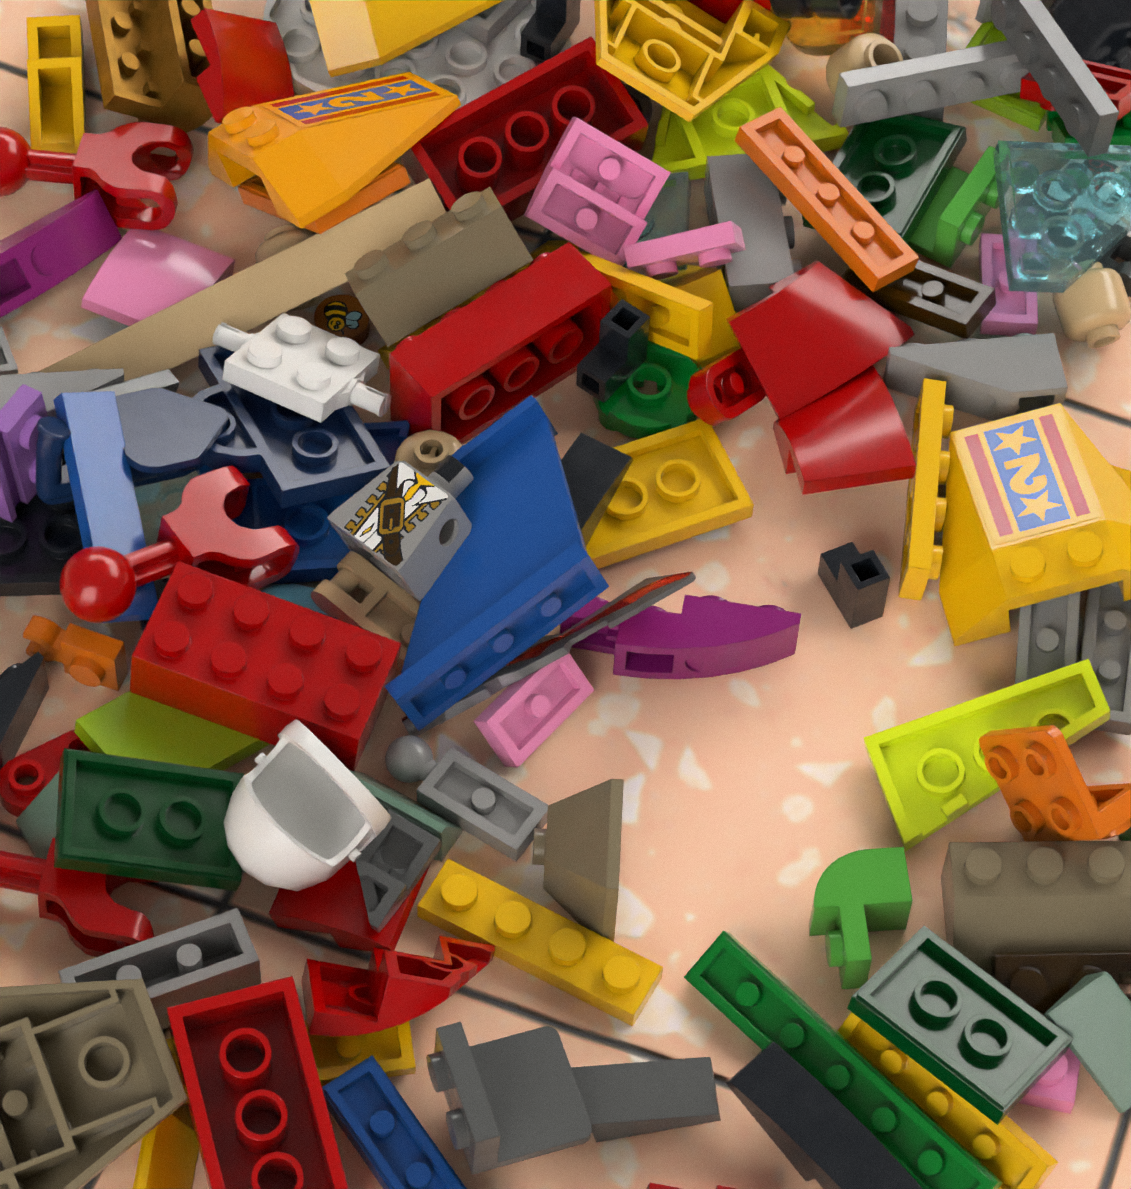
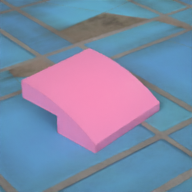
(596, 192)
(151, 273)

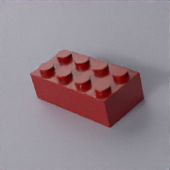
(515, 128)
(500, 347)
(262, 663)
(255, 1090)

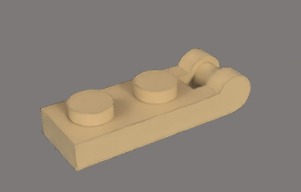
(384, 611)

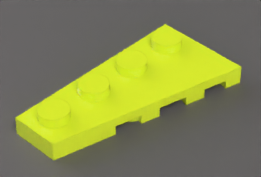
(935, 765)

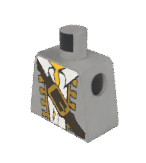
(407, 522)

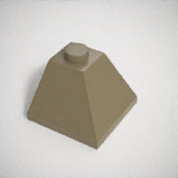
(584, 855)

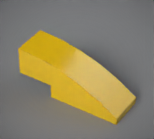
(56, 82)

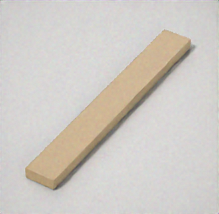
(258, 291)

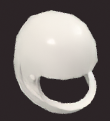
(300, 814)

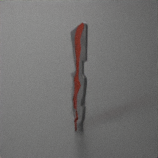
(556, 646)

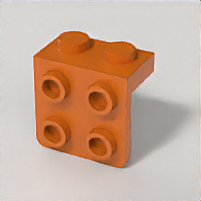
(1047, 788)

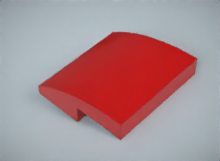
(244, 61)
(340, 910)

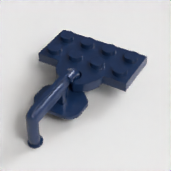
(225, 427)

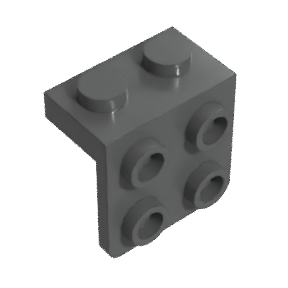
(508, 1096)

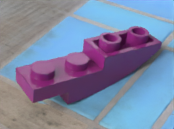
(54, 249)
(701, 642)

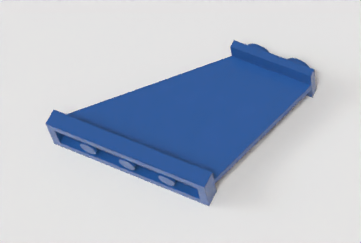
(511, 575)

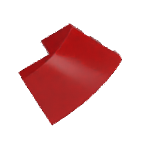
(813, 336)
(846, 438)
(392, 989)

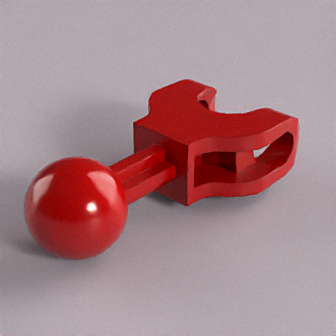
(111, 162)
(102, 582)
(77, 902)

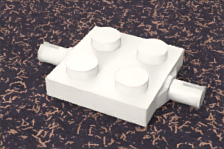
(302, 367)

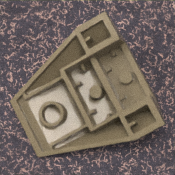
(79, 1079)

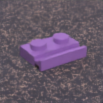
(18, 448)

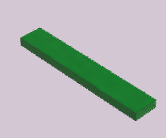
(774, 1013)

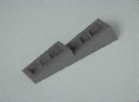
(647, 1096)

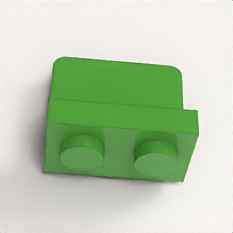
(957, 212)

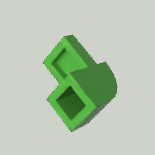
(855, 897)

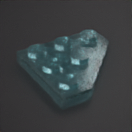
(1059, 210)

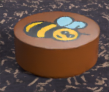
(343, 317)

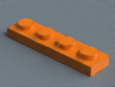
(826, 199)

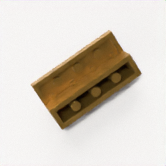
(150, 59)

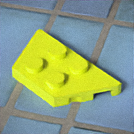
(685, 144)

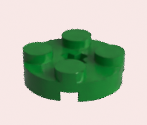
(643, 414)

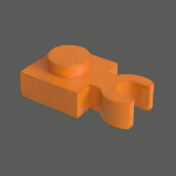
(86, 654)

